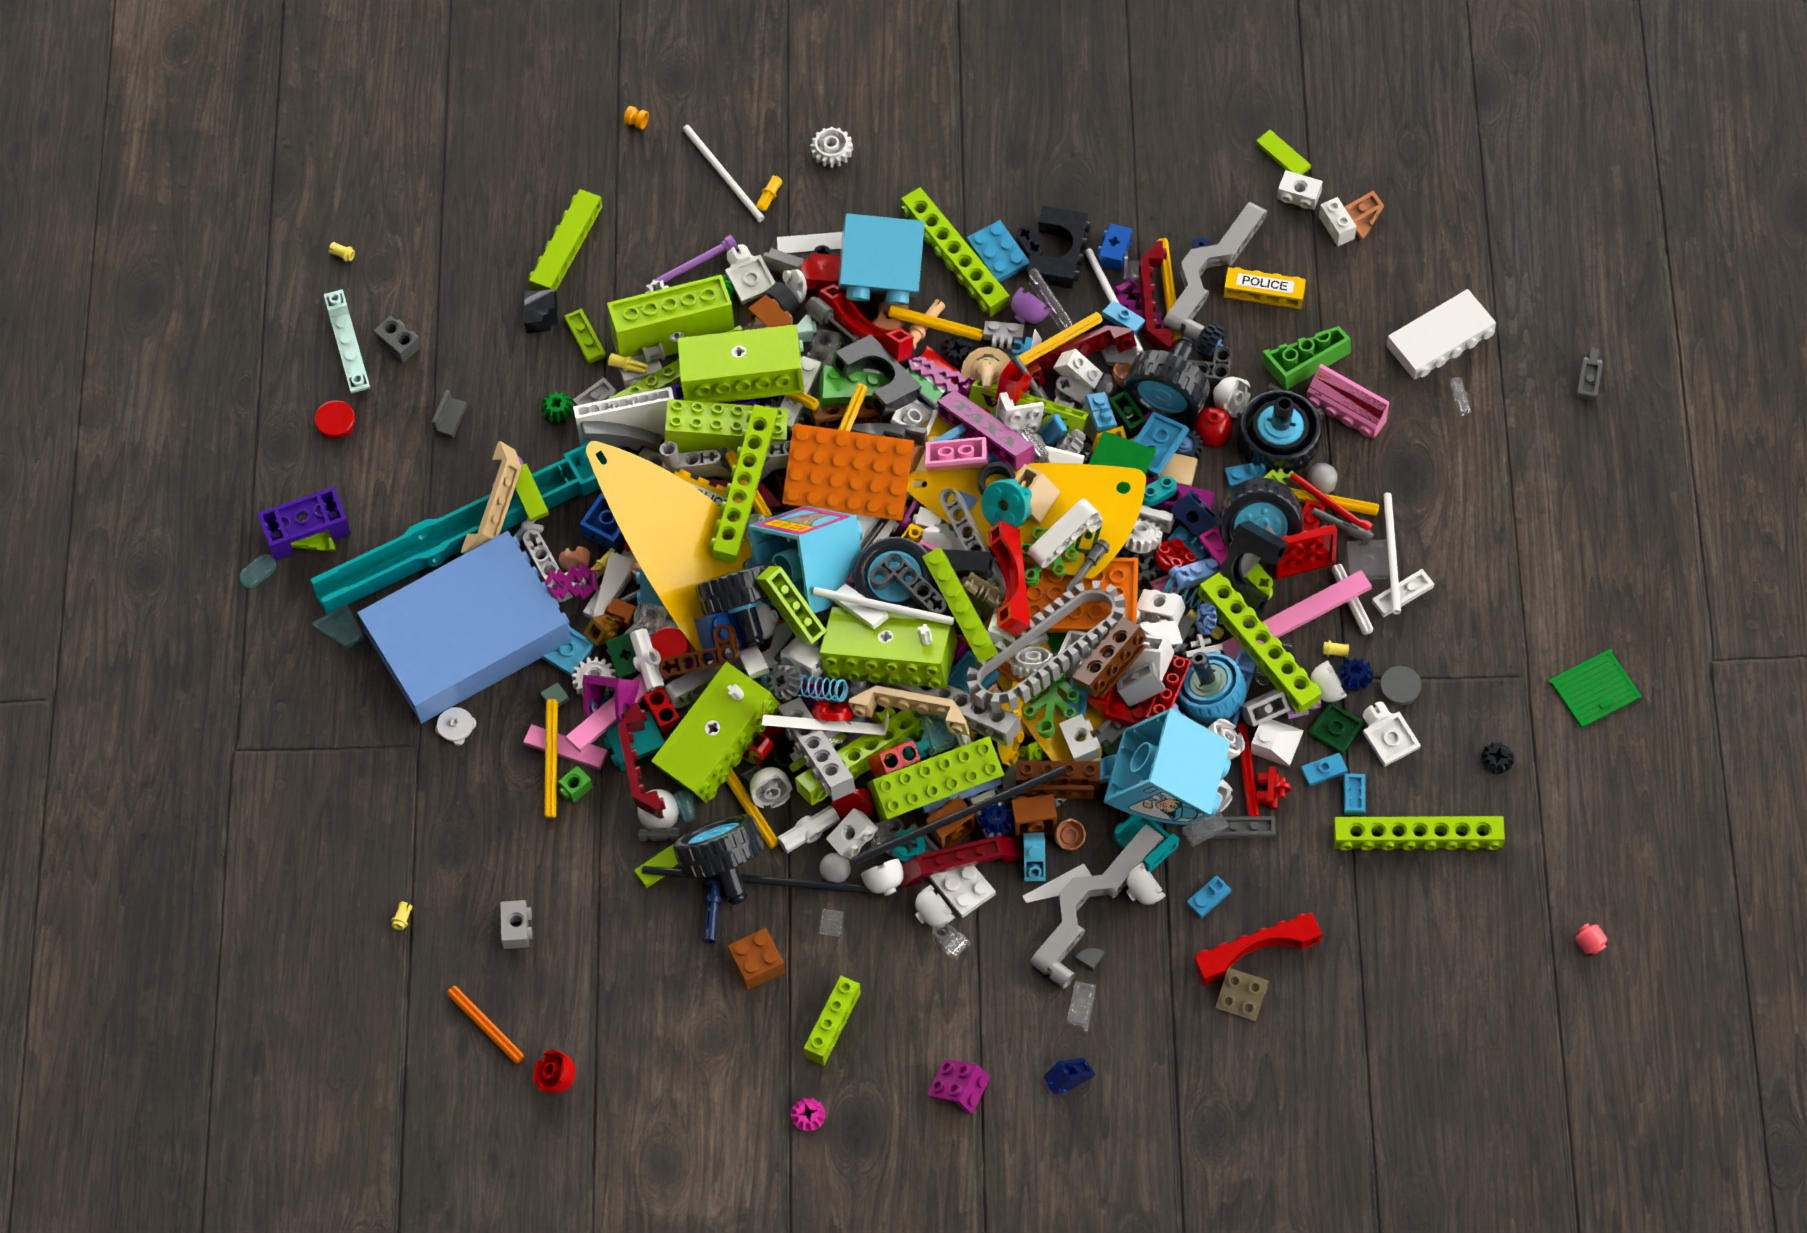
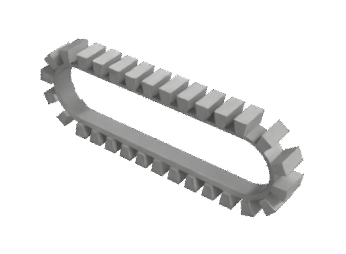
(1060, 661)

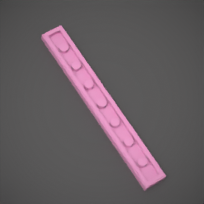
(1308, 609)
(605, 717)

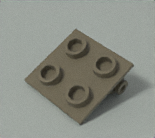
(982, 594)
(1242, 994)

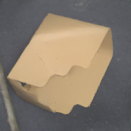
(1181, 468)

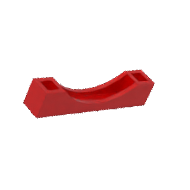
(895, 341)
(1007, 547)
(1296, 933)

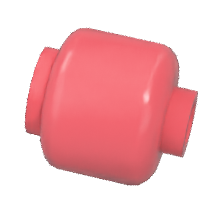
(1591, 939)

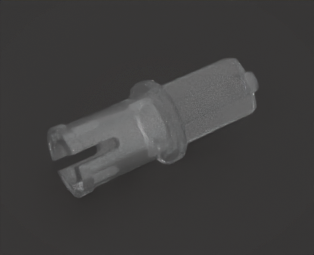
(1460, 396)

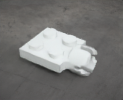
(748, 274)
(1388, 734)

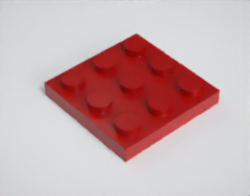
(1308, 551)

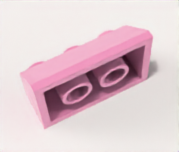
(956, 454)

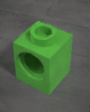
(578, 777)

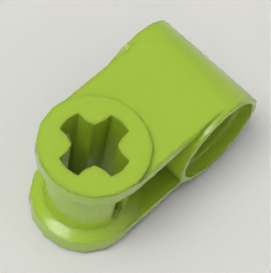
(1260, 579)

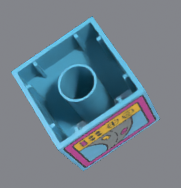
(811, 547)

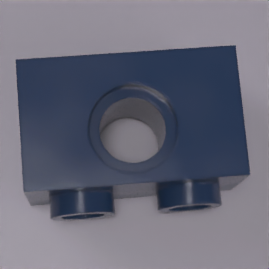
(1189, 503)

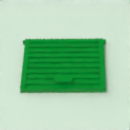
(1121, 452)
(1595, 688)

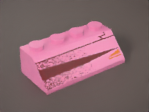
(1348, 402)

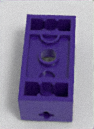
(323, 514)

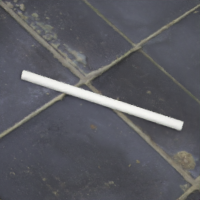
(723, 173)
(1107, 288)
(1392, 553)
(883, 606)

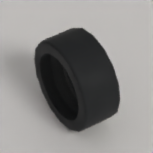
(994, 468)
(781, 742)

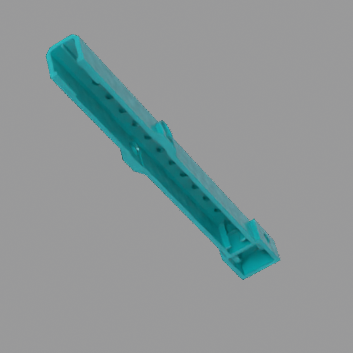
(437, 539)

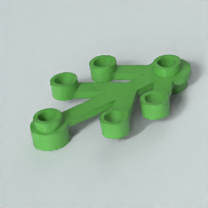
(1057, 562)
(1050, 700)

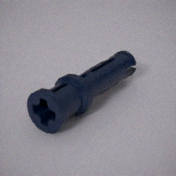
(712, 901)

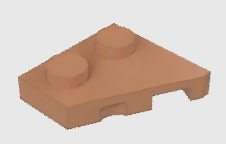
(1364, 213)

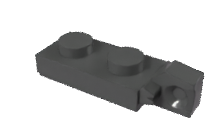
(1590, 376)
(1109, 732)

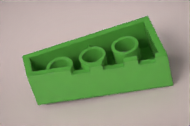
(1301, 359)
(839, 390)

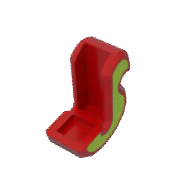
(759, 750)

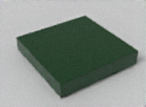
(1336, 728)

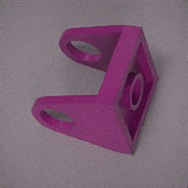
(594, 689)

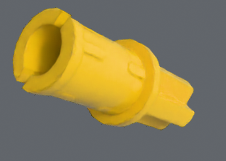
(769, 193)

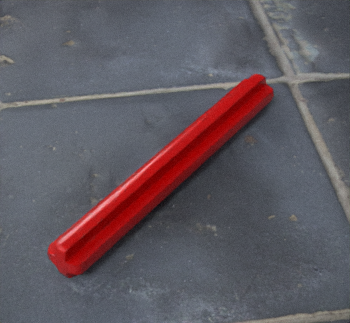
(1248, 772)

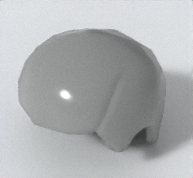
(1322, 477)
(834, 868)

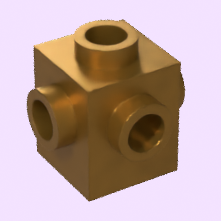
(601, 629)

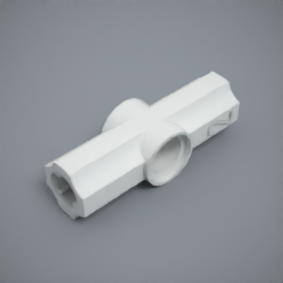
(646, 659)
(808, 829)

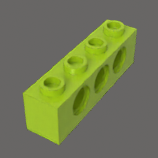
(791, 605)
(832, 1020)

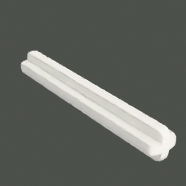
(1354, 604)

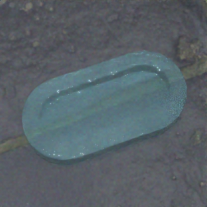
(258, 571)

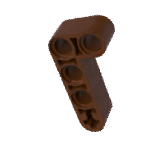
(699, 656)

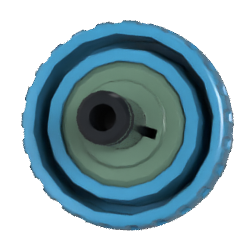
(1212, 688)

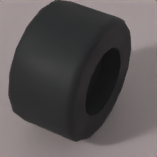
(784, 297)

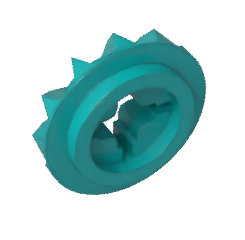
(903, 854)

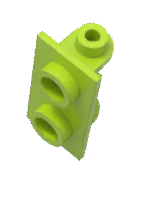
(1032, 752)

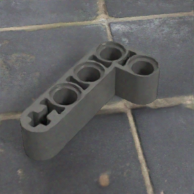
(1217, 367)
(911, 588)

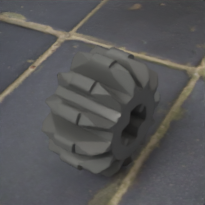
(785, 682)

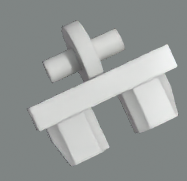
(1201, 644)

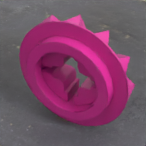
(801, 1122)

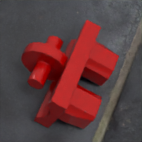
(1271, 780)

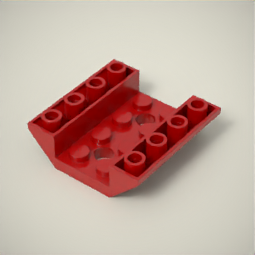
(1114, 706)

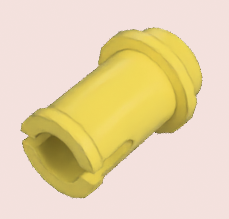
(341, 251)
(1335, 649)
(400, 920)

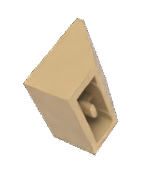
(1043, 491)

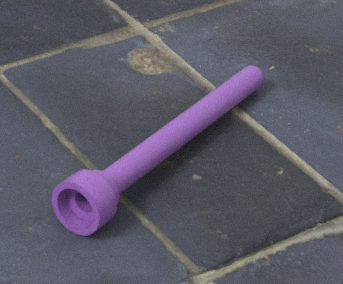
(727, 243)

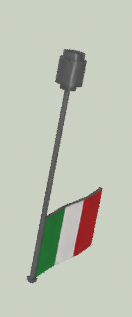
(929, 392)

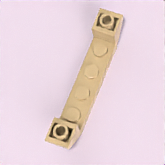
(499, 498)
(865, 704)

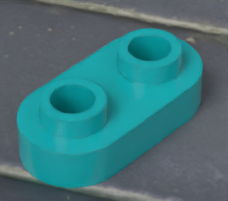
(1160, 491)

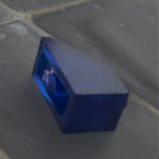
(1068, 1075)

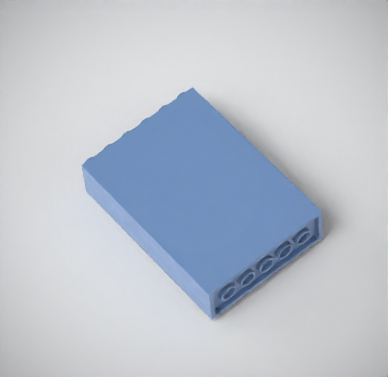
(465, 626)

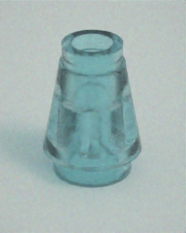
(685, 805)

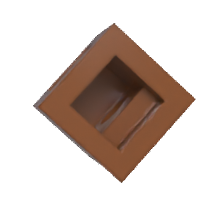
(621, 613)

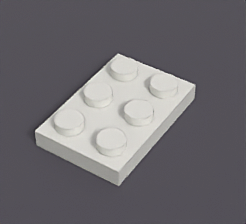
(963, 888)

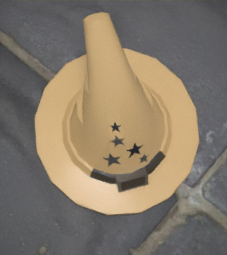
(985, 365)

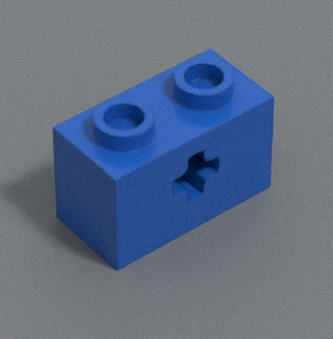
(1116, 241)

